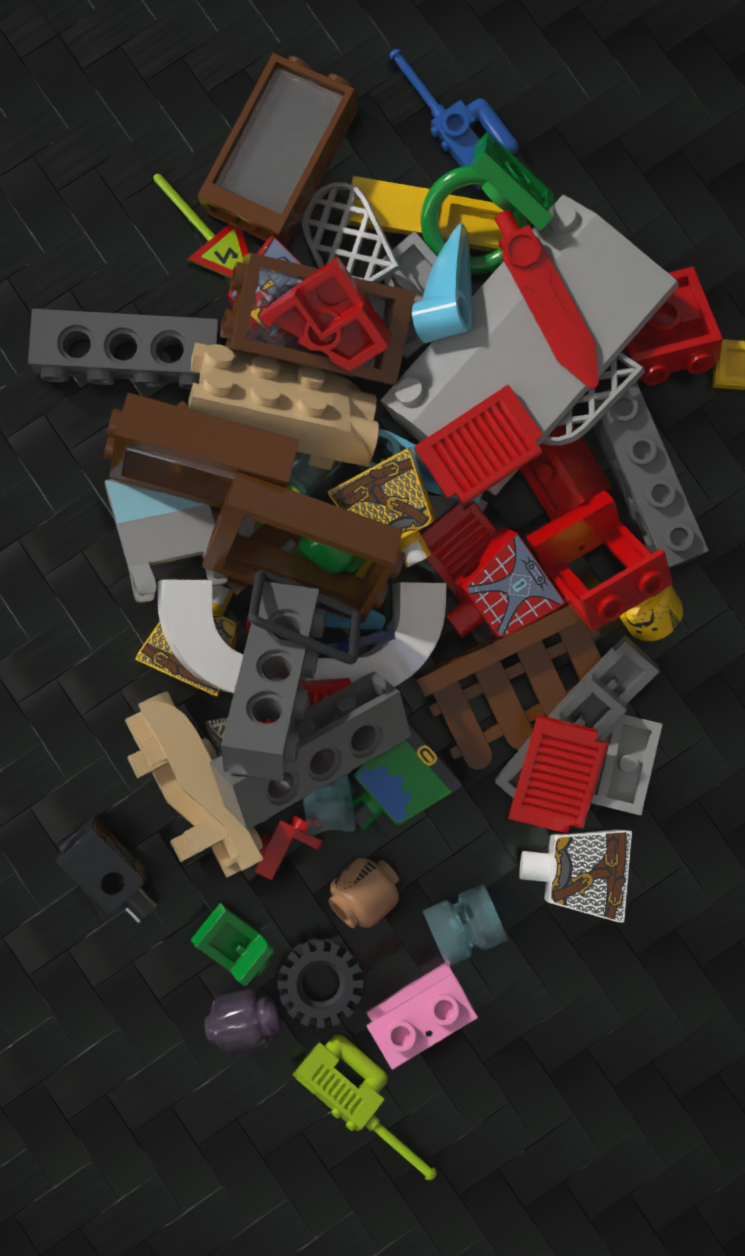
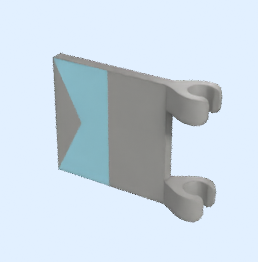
(157, 531)

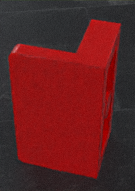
(564, 475)

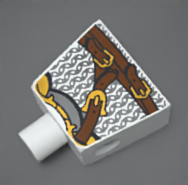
(583, 871)

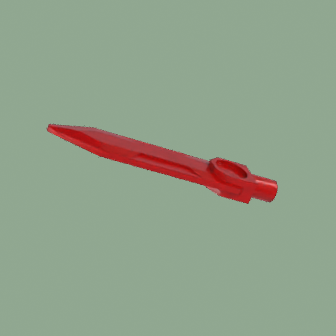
(548, 299)

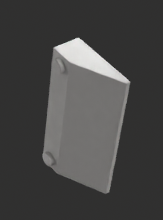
(613, 291)

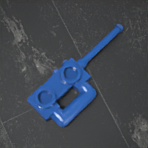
(455, 123)

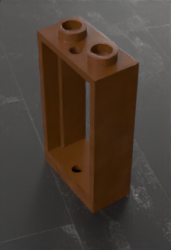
(315, 520)

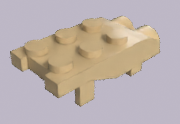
(288, 399)
(184, 775)

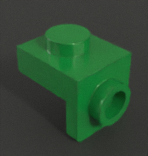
(234, 944)

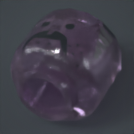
(242, 1022)

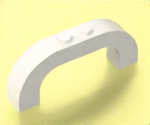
(194, 640)

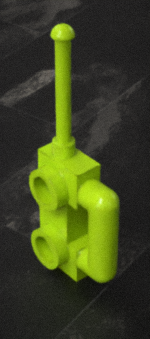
(345, 1099)

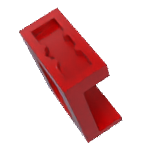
(582, 531)

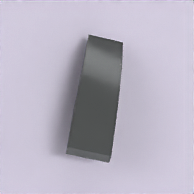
(596, 699)

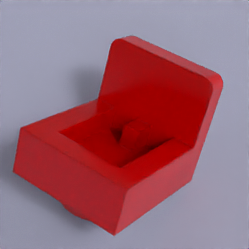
(277, 845)

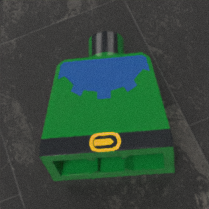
(402, 782)

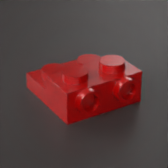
(678, 334)

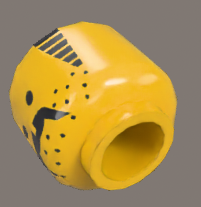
(655, 616)

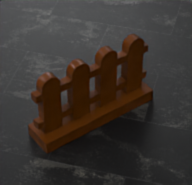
(493, 681)

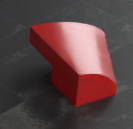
(331, 316)

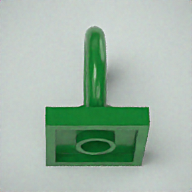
(504, 182)

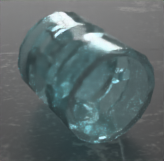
(465, 925)

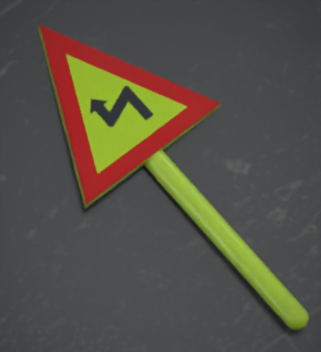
(222, 249)

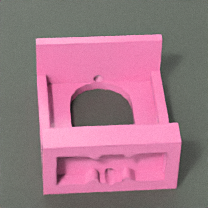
(427, 1004)

